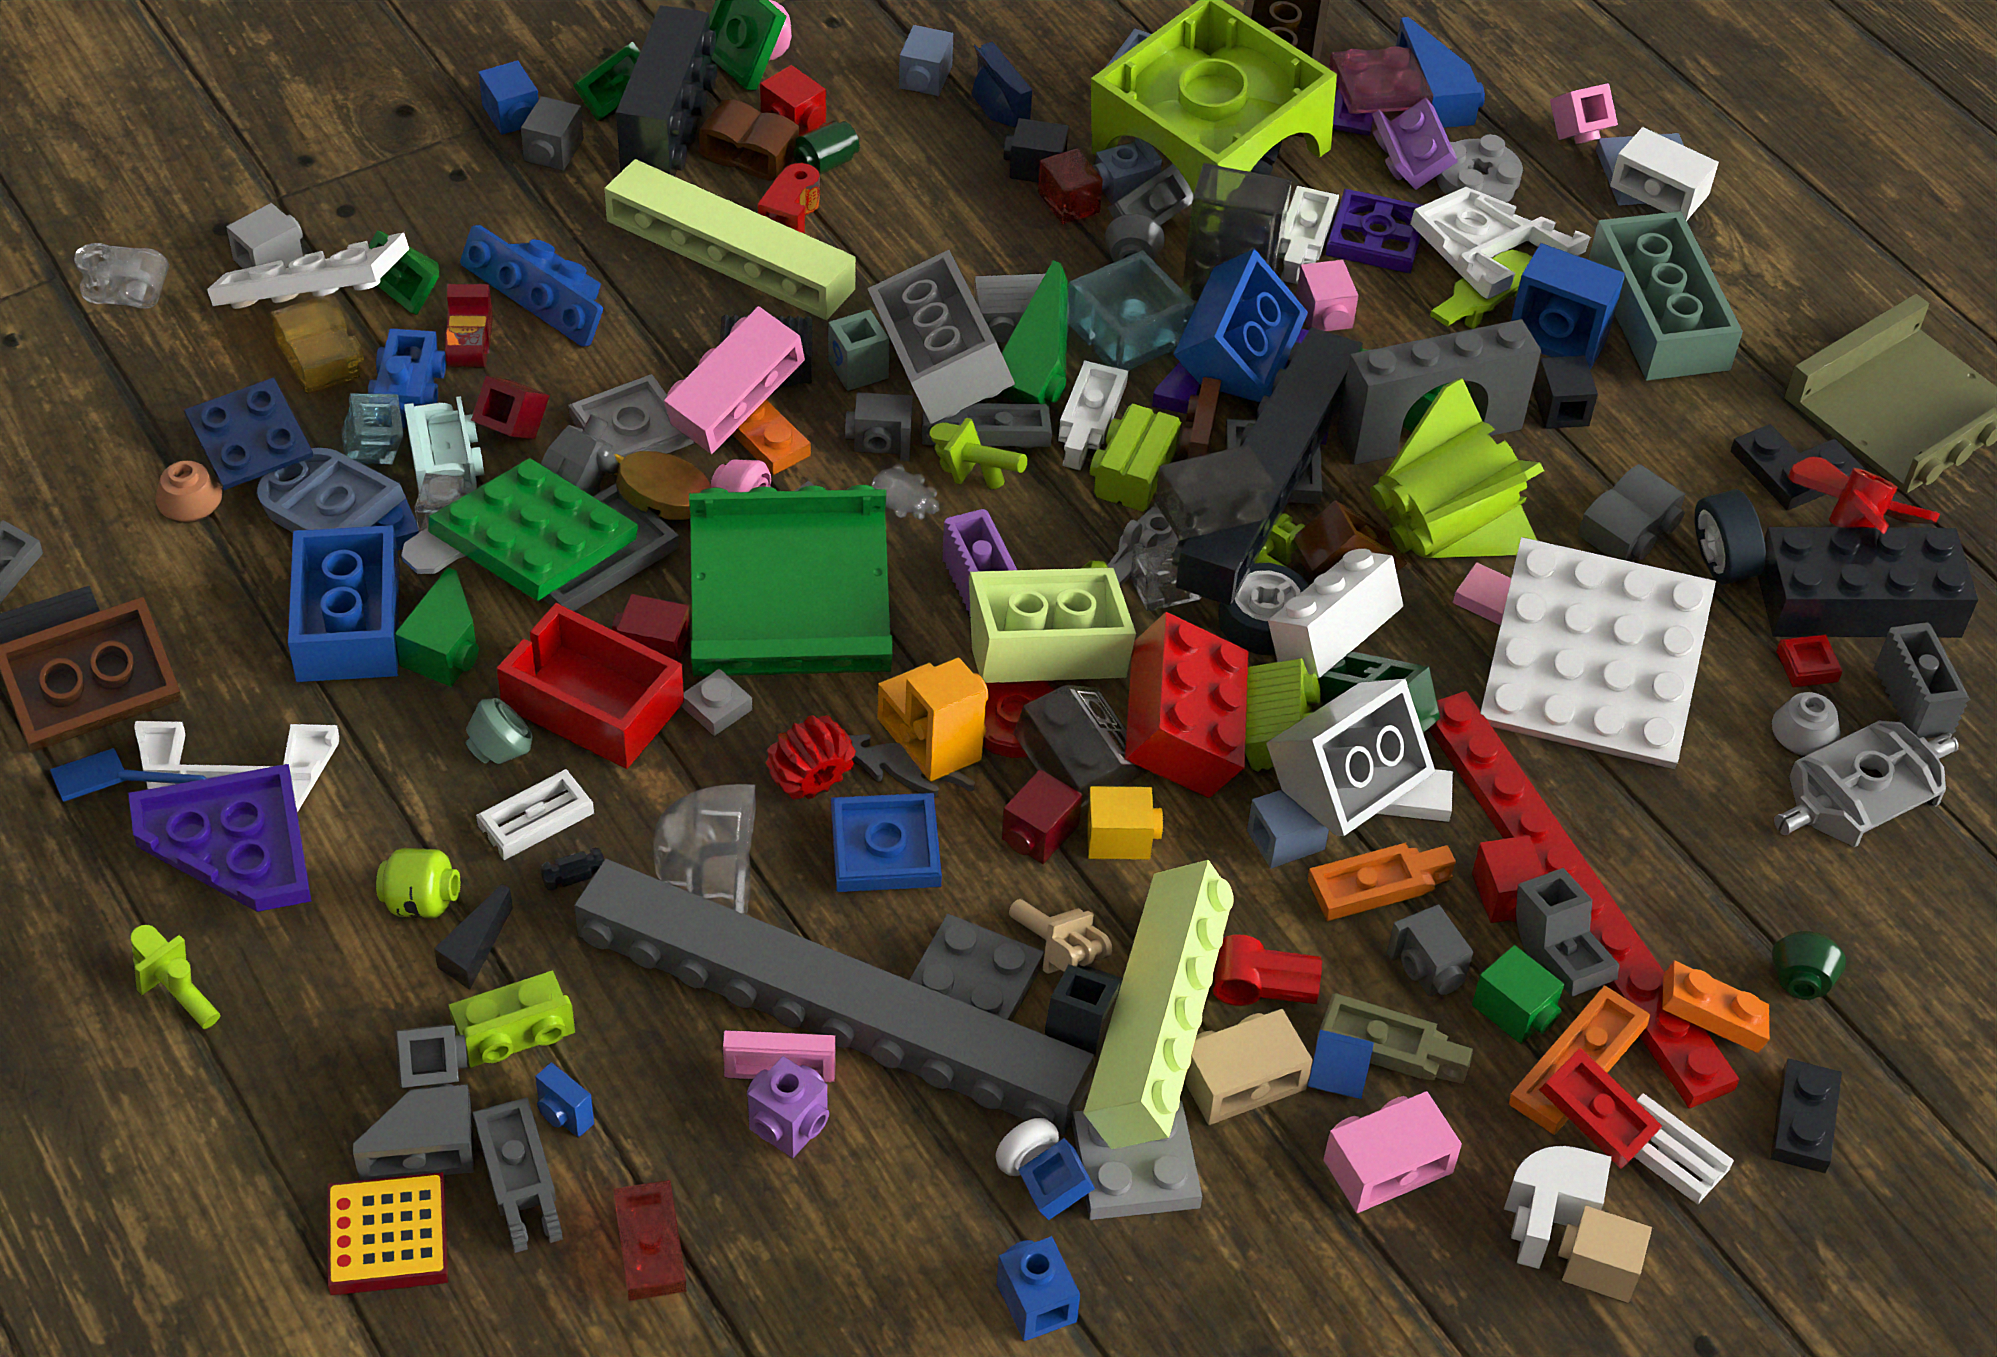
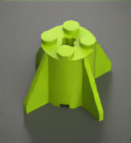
(1455, 486)

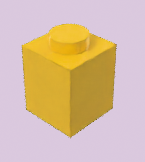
(1122, 822)

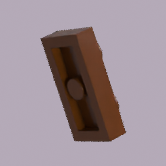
(1202, 412)

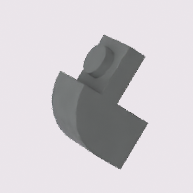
(1556, 932)

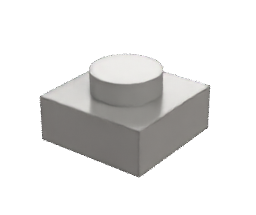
(717, 702)

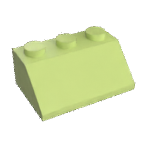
(1049, 625)

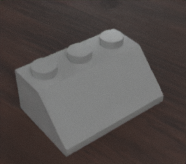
(1353, 755)

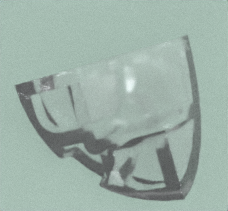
(706, 844)

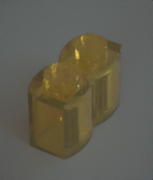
(317, 344)

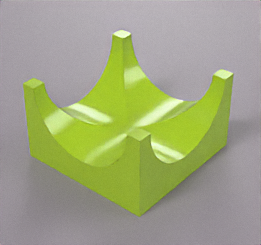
(1213, 92)

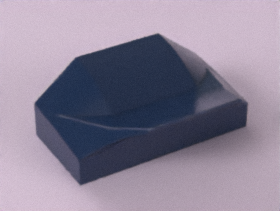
(1000, 87)

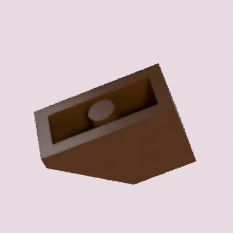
(1338, 532)

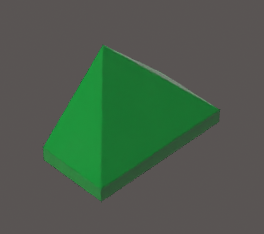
(606, 82)
(409, 278)

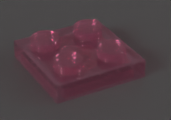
(1379, 79)

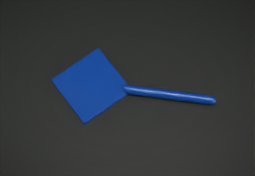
(103, 771)

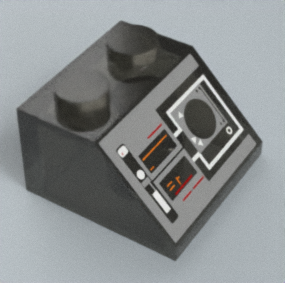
(1076, 739)

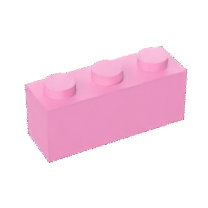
(734, 379)

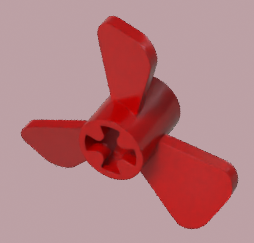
(1862, 495)

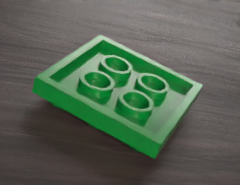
(533, 528)

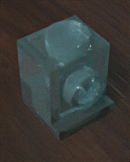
(372, 428)

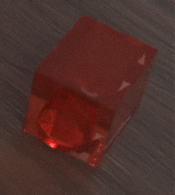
(1070, 186)

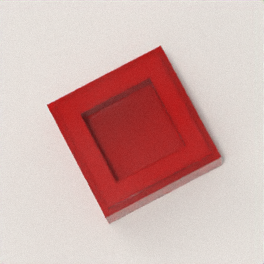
(1809, 660)

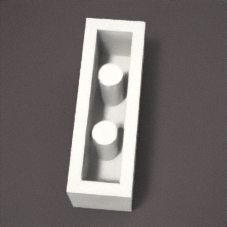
(1337, 611)

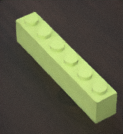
(730, 239)
(1159, 1006)

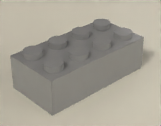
(941, 337)

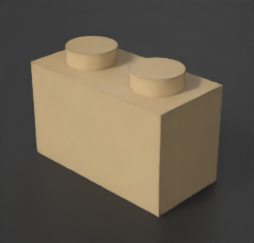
(1247, 1066)

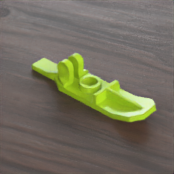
(1470, 303)

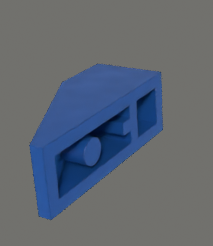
(1449, 77)

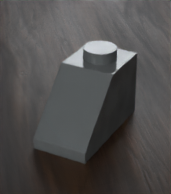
(420, 1135)

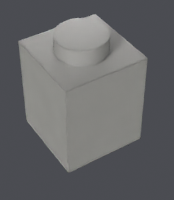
(265, 238)

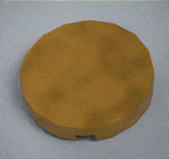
(659, 483)

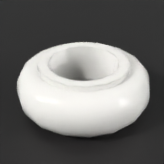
(1025, 1144)

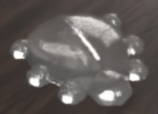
(906, 492)

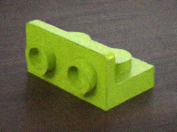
(513, 1018)

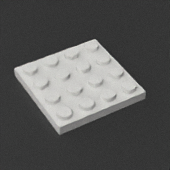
(1598, 652)

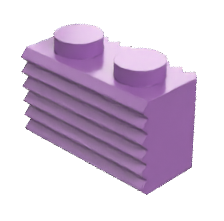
(973, 546)

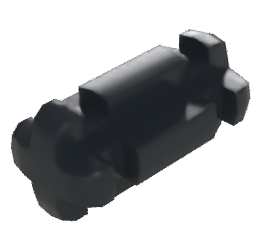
(571, 868)

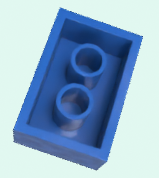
(344, 603)

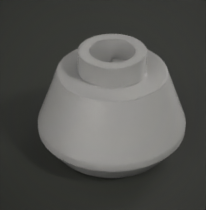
(1806, 723)

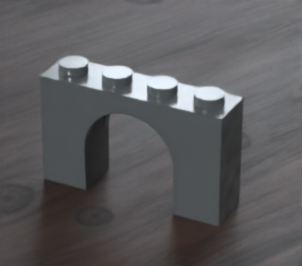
(1388, 380)

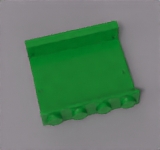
(789, 581)

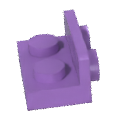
(1415, 144)

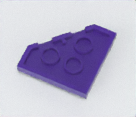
(229, 834)

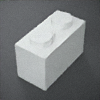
(1663, 173)

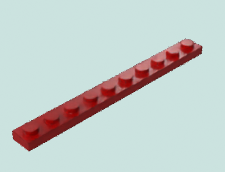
(1518, 810)

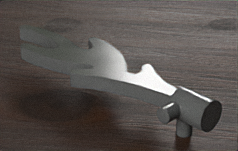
(899, 765)

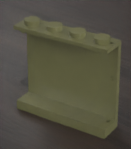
(1897, 398)

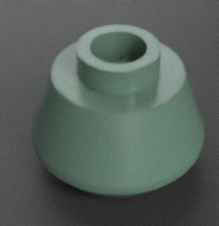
(497, 732)

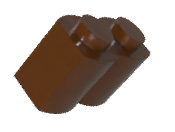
(748, 139)

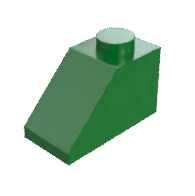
(439, 633)

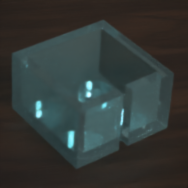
(1129, 311)

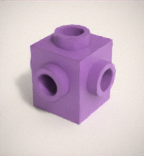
(787, 1105)

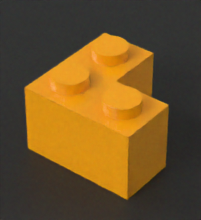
(936, 715)

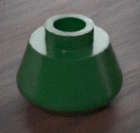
(1808, 964)

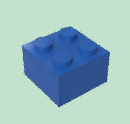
(1567, 303)

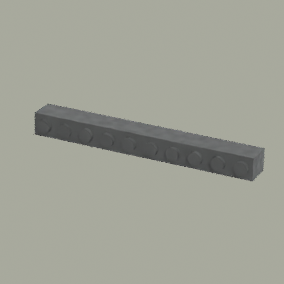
(834, 995)

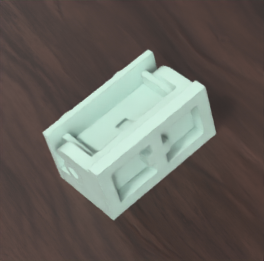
(442, 442)

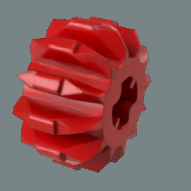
(810, 757)

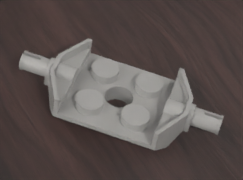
(1845, 801)

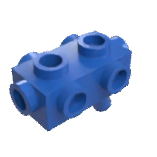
(409, 368)

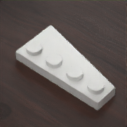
(309, 273)

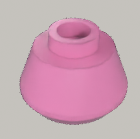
(741, 476)

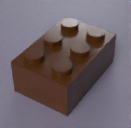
(87, 674)

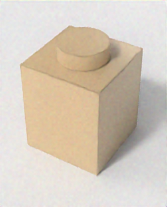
(1604, 1253)

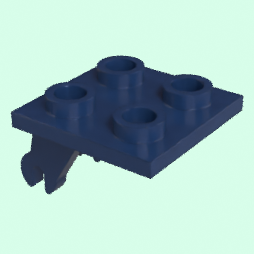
(248, 433)

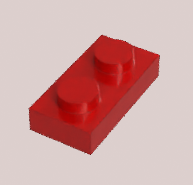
(1600, 1108)

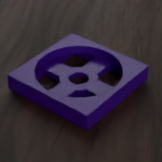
(1371, 251)

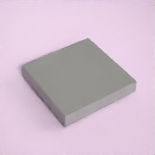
(634, 418)

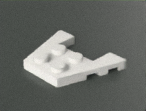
(1475, 227)
(306, 753)

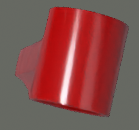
(1249, 972)

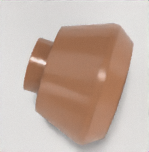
(187, 492)

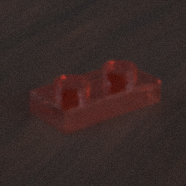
(649, 1240)

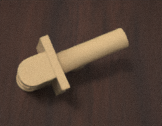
(1067, 935)

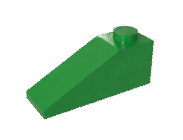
(1040, 343)

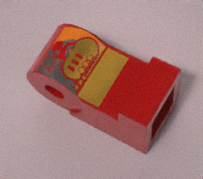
(792, 196)

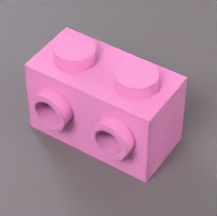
(1391, 1151)

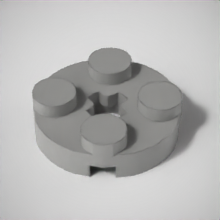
(1485, 155)

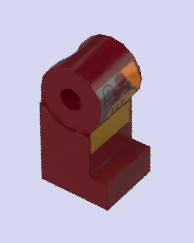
(468, 325)

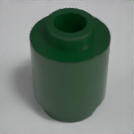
(827, 146)

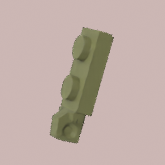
(1399, 1040)

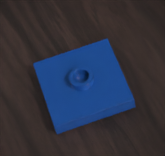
(885, 842)

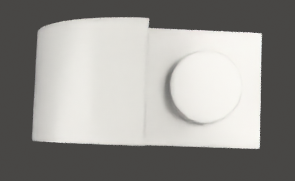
(1550, 1189)

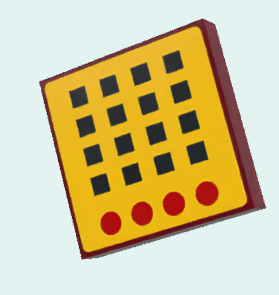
(387, 1233)

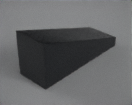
(469, 944)

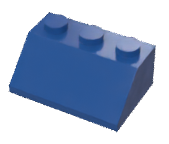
(1242, 328)

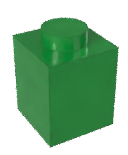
(1519, 995)

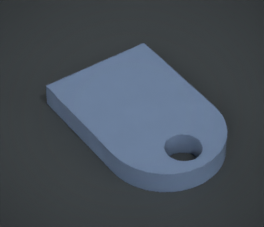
(327, 493)

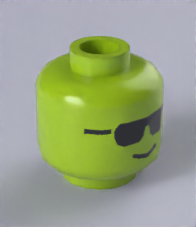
(417, 883)

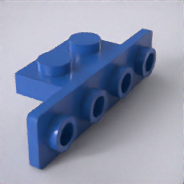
(538, 281)

